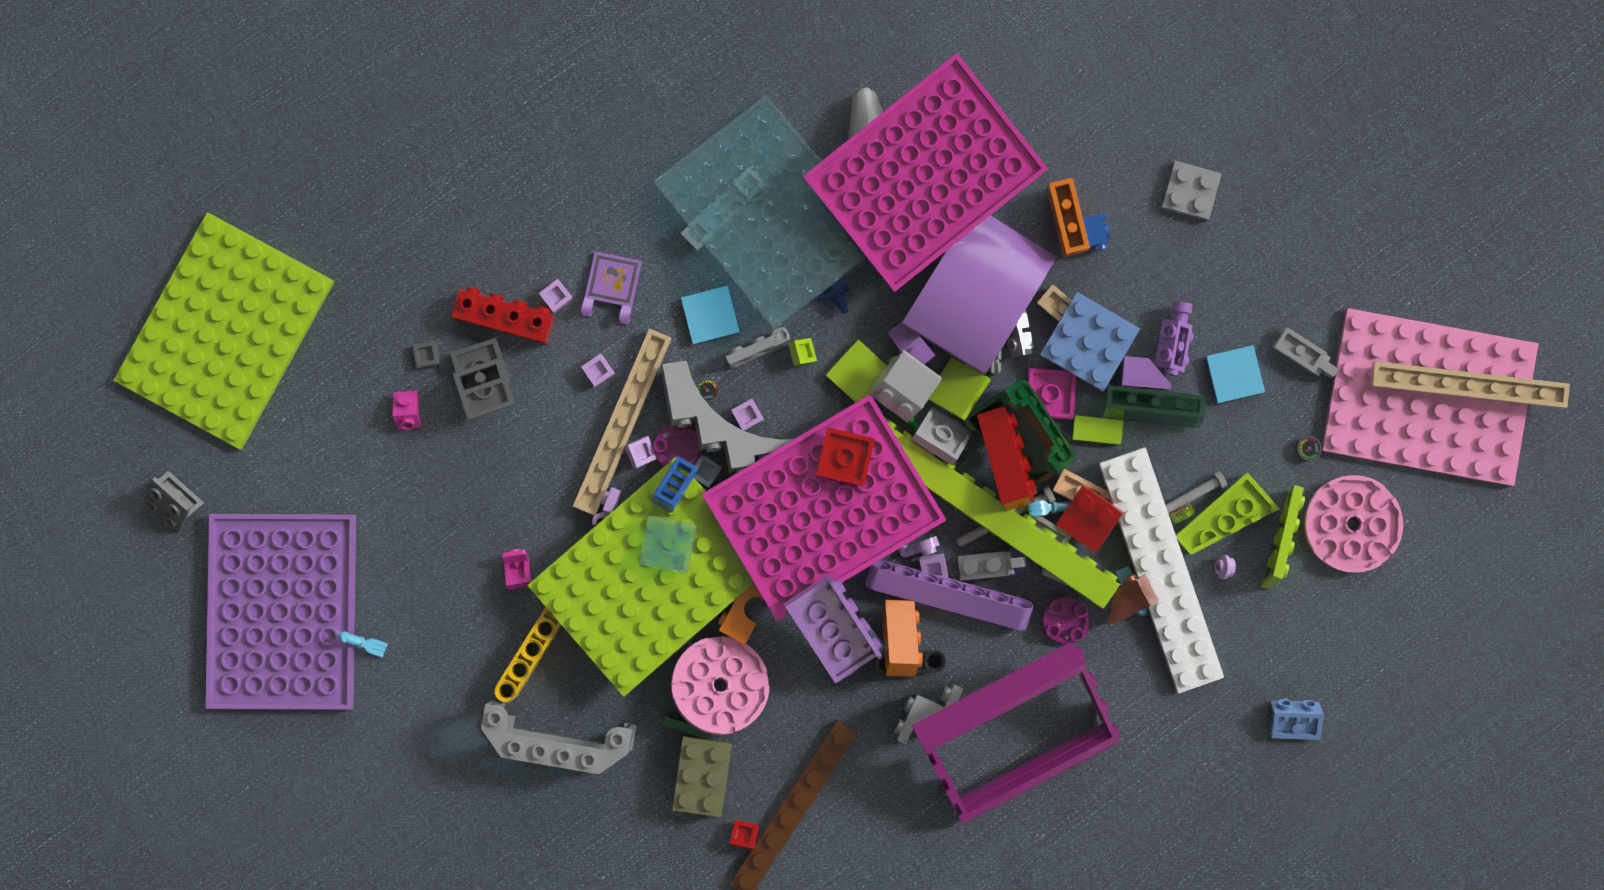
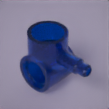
(837, 291)

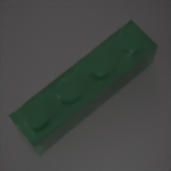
(1154, 406)

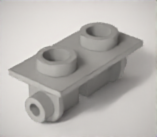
(1019, 342)

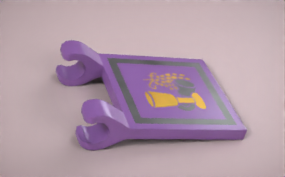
(613, 282)

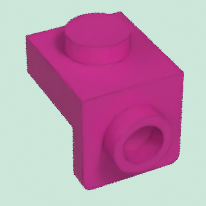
(406, 410)
(516, 568)

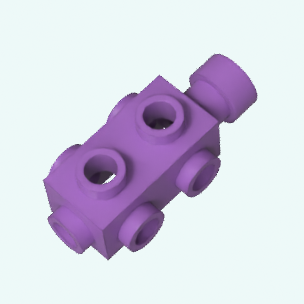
(1171, 341)

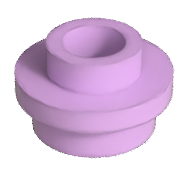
(1225, 567)

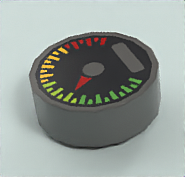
(708, 389)
(1308, 448)

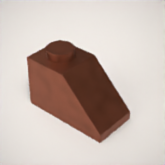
(1131, 598)

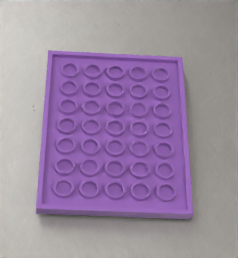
(276, 611)

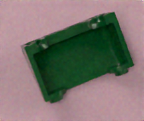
(1042, 440)

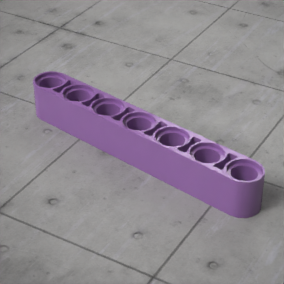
(949, 594)

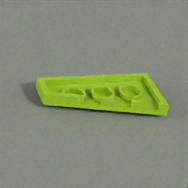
(1232, 510)
(1283, 538)

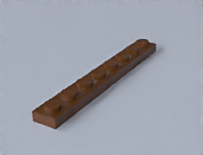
(794, 807)

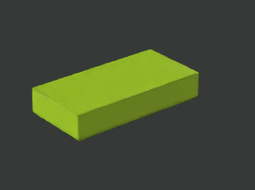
(1097, 430)

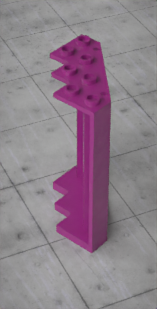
(1000, 698)

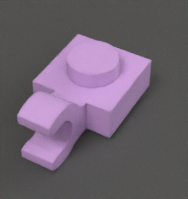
(610, 502)

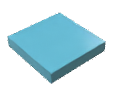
(710, 315)
(1235, 374)

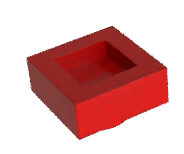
(744, 835)

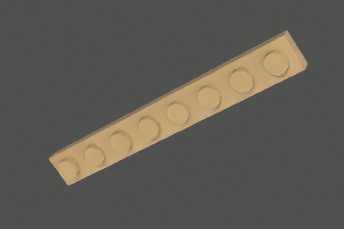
(1470, 385)
(622, 421)

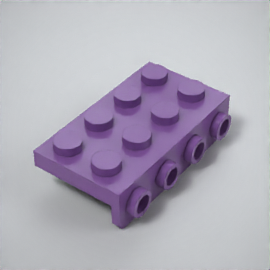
(833, 627)

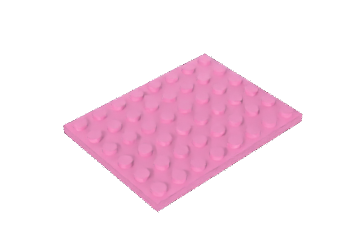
(1419, 428)

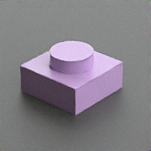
(556, 295)
(598, 370)
(747, 414)
(640, 452)
(934, 564)

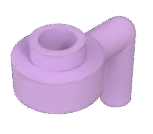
(926, 547)

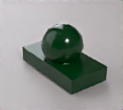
(682, 725)

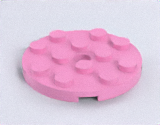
(1378, 519)
(714, 710)

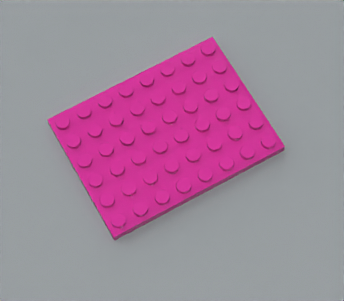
(925, 172)
(805, 526)

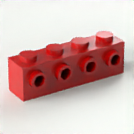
(503, 316)
(1006, 458)

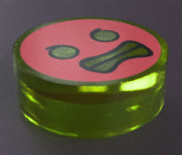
(1182, 513)

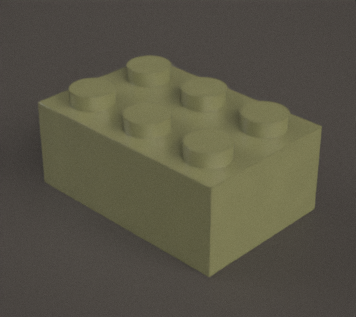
(702, 775)

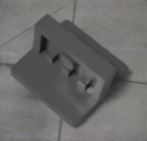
(171, 500)

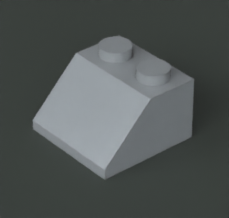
(904, 385)

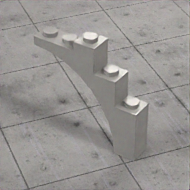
(713, 432)

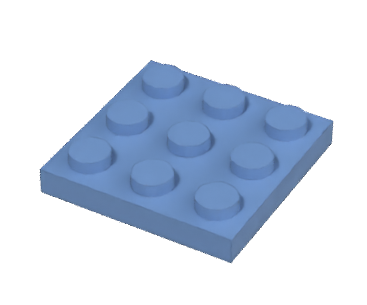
(1089, 341)

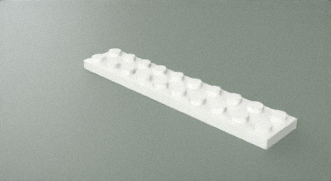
(1158, 556)

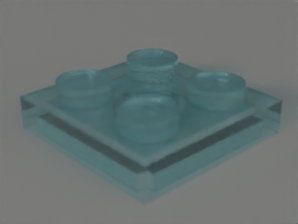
(668, 544)

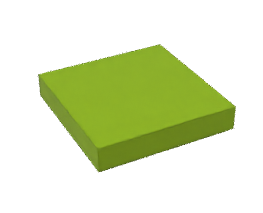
(856, 371)
(959, 388)

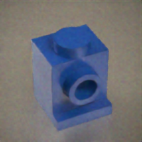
(1097, 232)

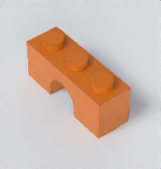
(736, 622)

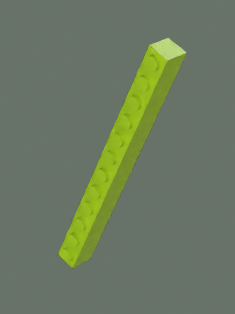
(1008, 525)

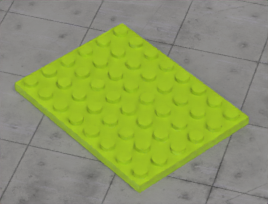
(224, 331)
(634, 613)

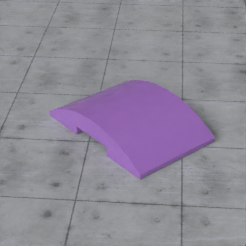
(979, 292)

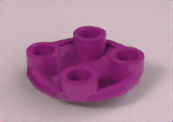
(676, 442)
(1066, 620)

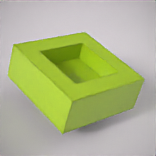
(802, 352)

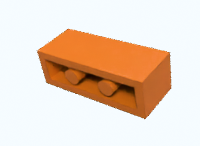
(1067, 217)
(901, 638)

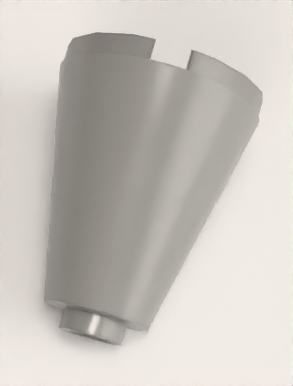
(864, 109)

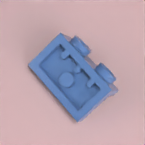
(1296, 719)

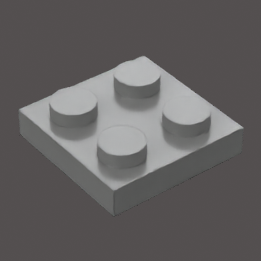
(1191, 190)
(942, 436)

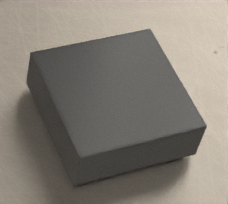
(426, 354)

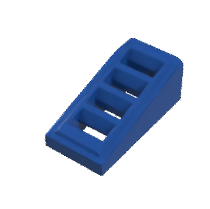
(666, 503)

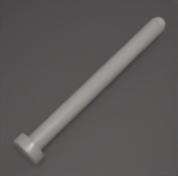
(1219, 480)
(980, 531)

